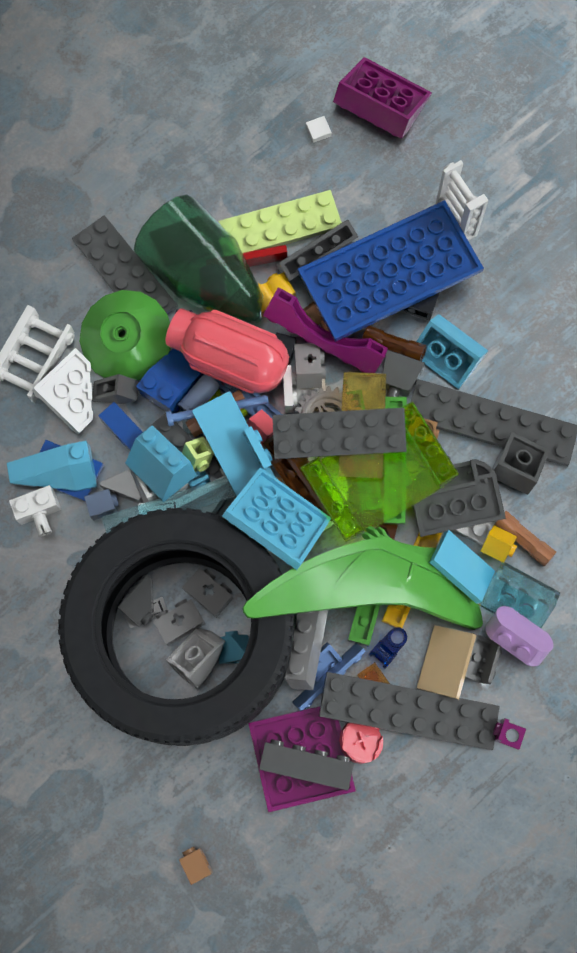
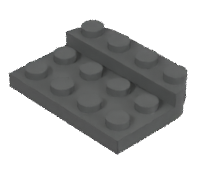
(463, 502)

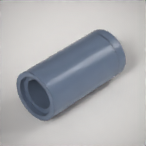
(199, 393)

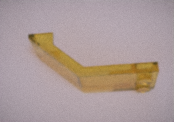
(362, 392)

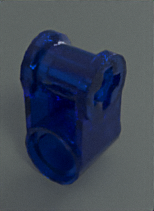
(388, 647)

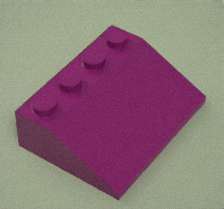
(381, 97)

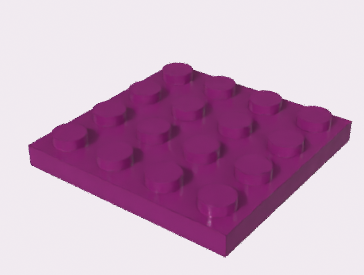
(300, 729)

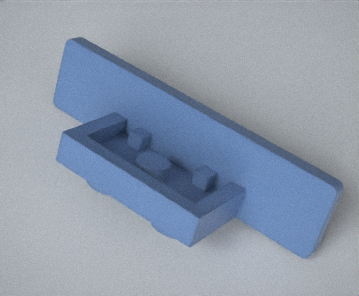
(328, 662)

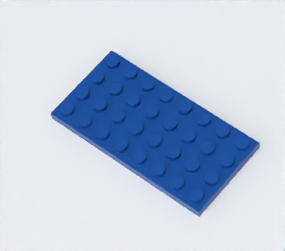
(390, 270)

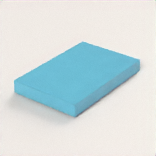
(462, 566)

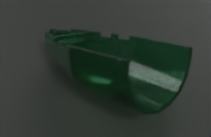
(199, 260)

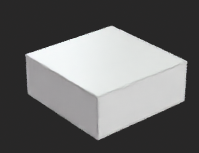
(318, 129)

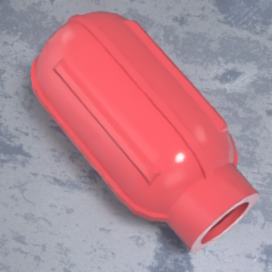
(229, 349)

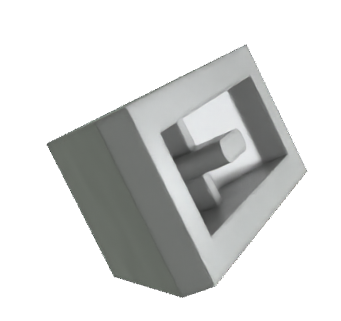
(123, 486)

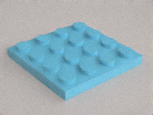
(277, 518)

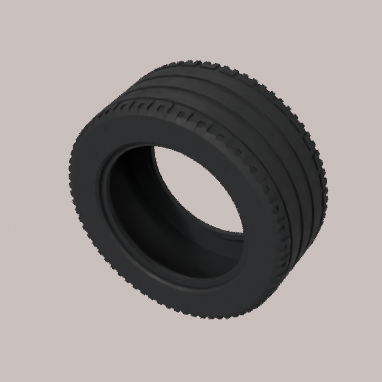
(103, 581)

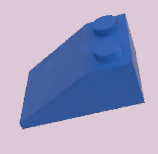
(168, 381)

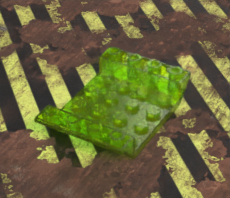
(405, 481)

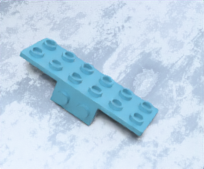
(232, 440)

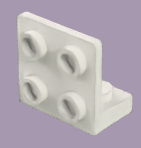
(292, 394)

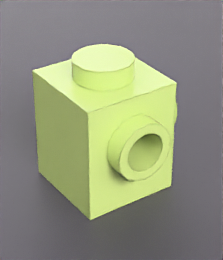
(198, 453)

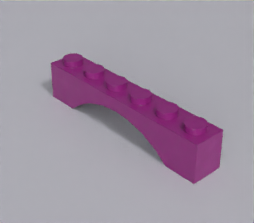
(361, 353)

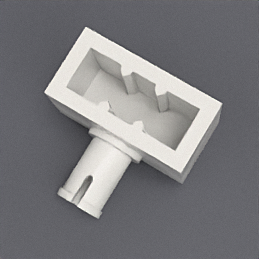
(35, 508)

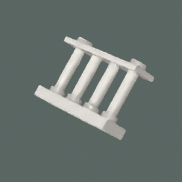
(463, 204)
(19, 337)

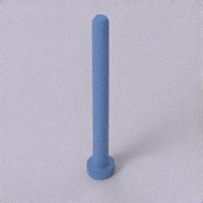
(241, 404)

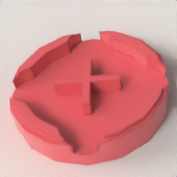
(360, 742)

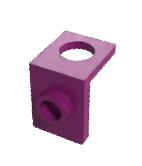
(500, 733)

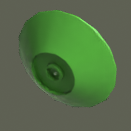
(144, 338)

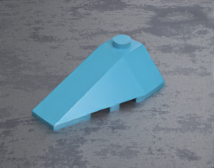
(60, 467)

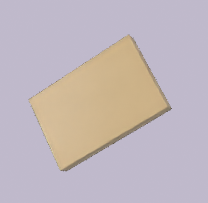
(446, 662)

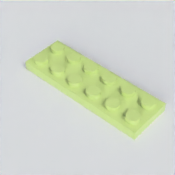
(284, 222)

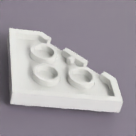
(69, 391)

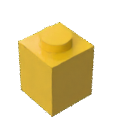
(499, 544)

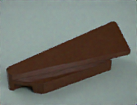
(294, 477)

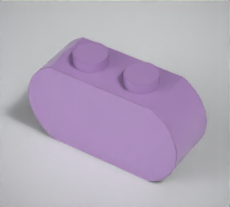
(519, 636)

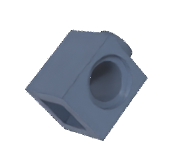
(101, 504)

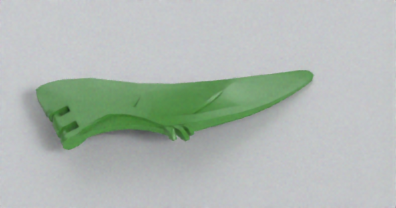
(363, 575)

